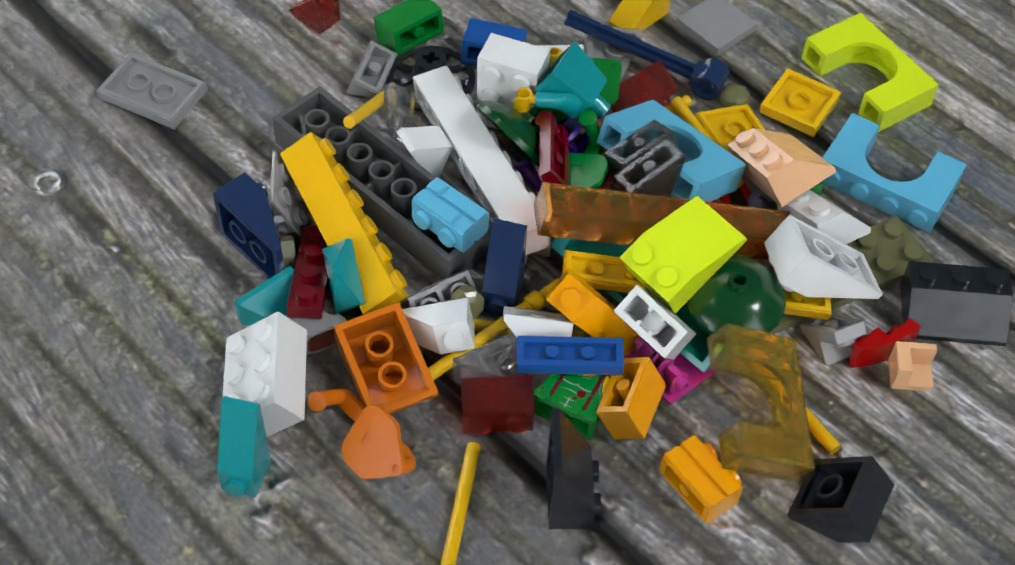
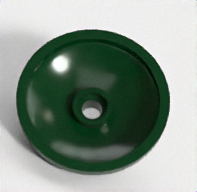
(515, 126)
(753, 304)

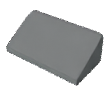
(372, 71)

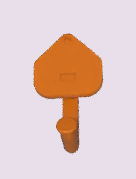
(374, 441)

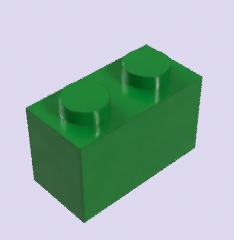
(408, 25)

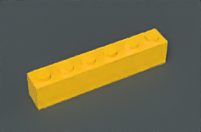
(340, 217)

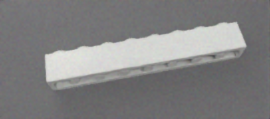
(478, 152)

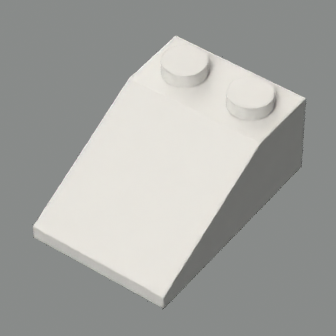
(818, 263)

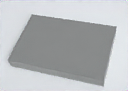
(152, 90)

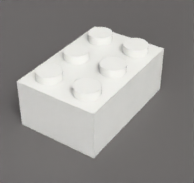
(506, 67)
(269, 369)

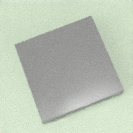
(716, 25)

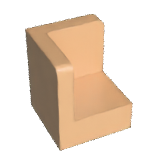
(911, 366)

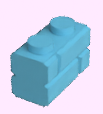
(449, 215)

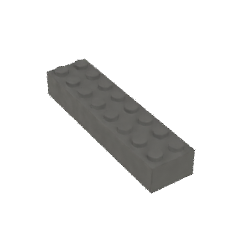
(381, 177)

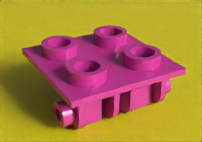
(677, 374)

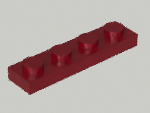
(309, 278)

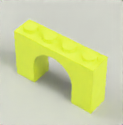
(862, 42)

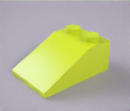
(682, 252)

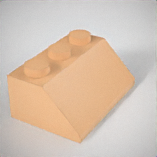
(779, 164)

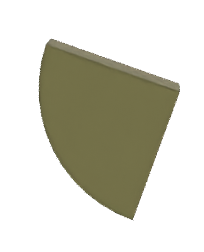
(288, 251)

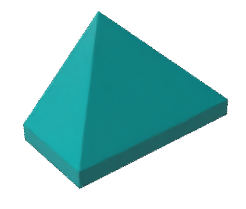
(343, 276)
(266, 298)

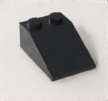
(570, 477)

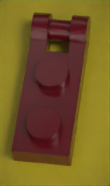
(552, 149)

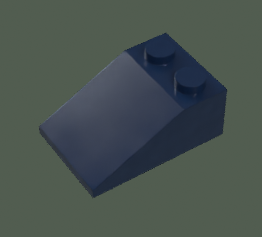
(249, 224)

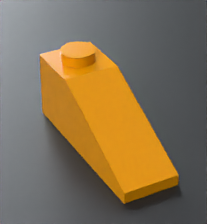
(590, 310)

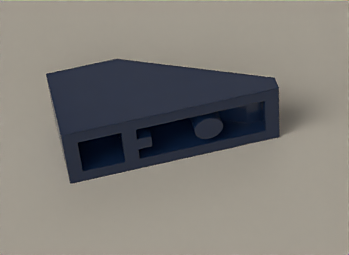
(504, 266)

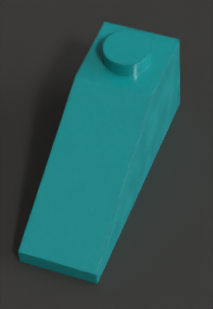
(242, 448)

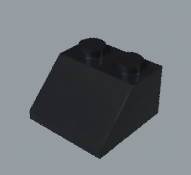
(842, 498)

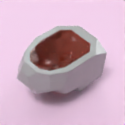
(320, 331)

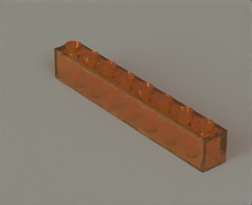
(625, 216)

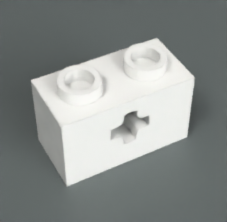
(654, 322)

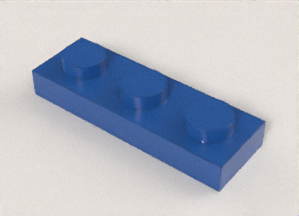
(570, 355)

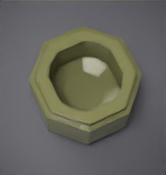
(733, 95)
(475, 299)

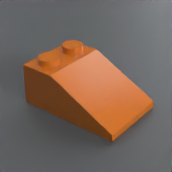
(384, 359)

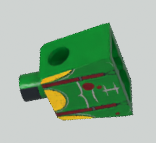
(575, 396)

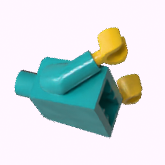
(568, 85)

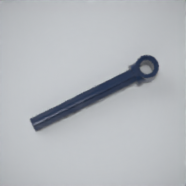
(705, 77)

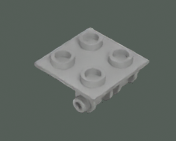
(287, 201)

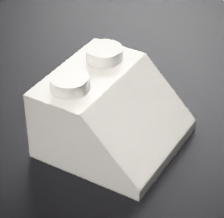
(826, 217)

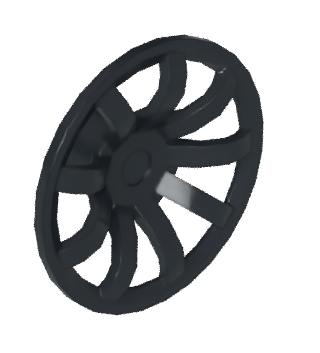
(428, 59)

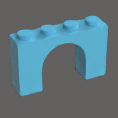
(707, 168)
(914, 201)

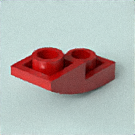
(878, 345)

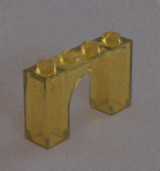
(774, 366)

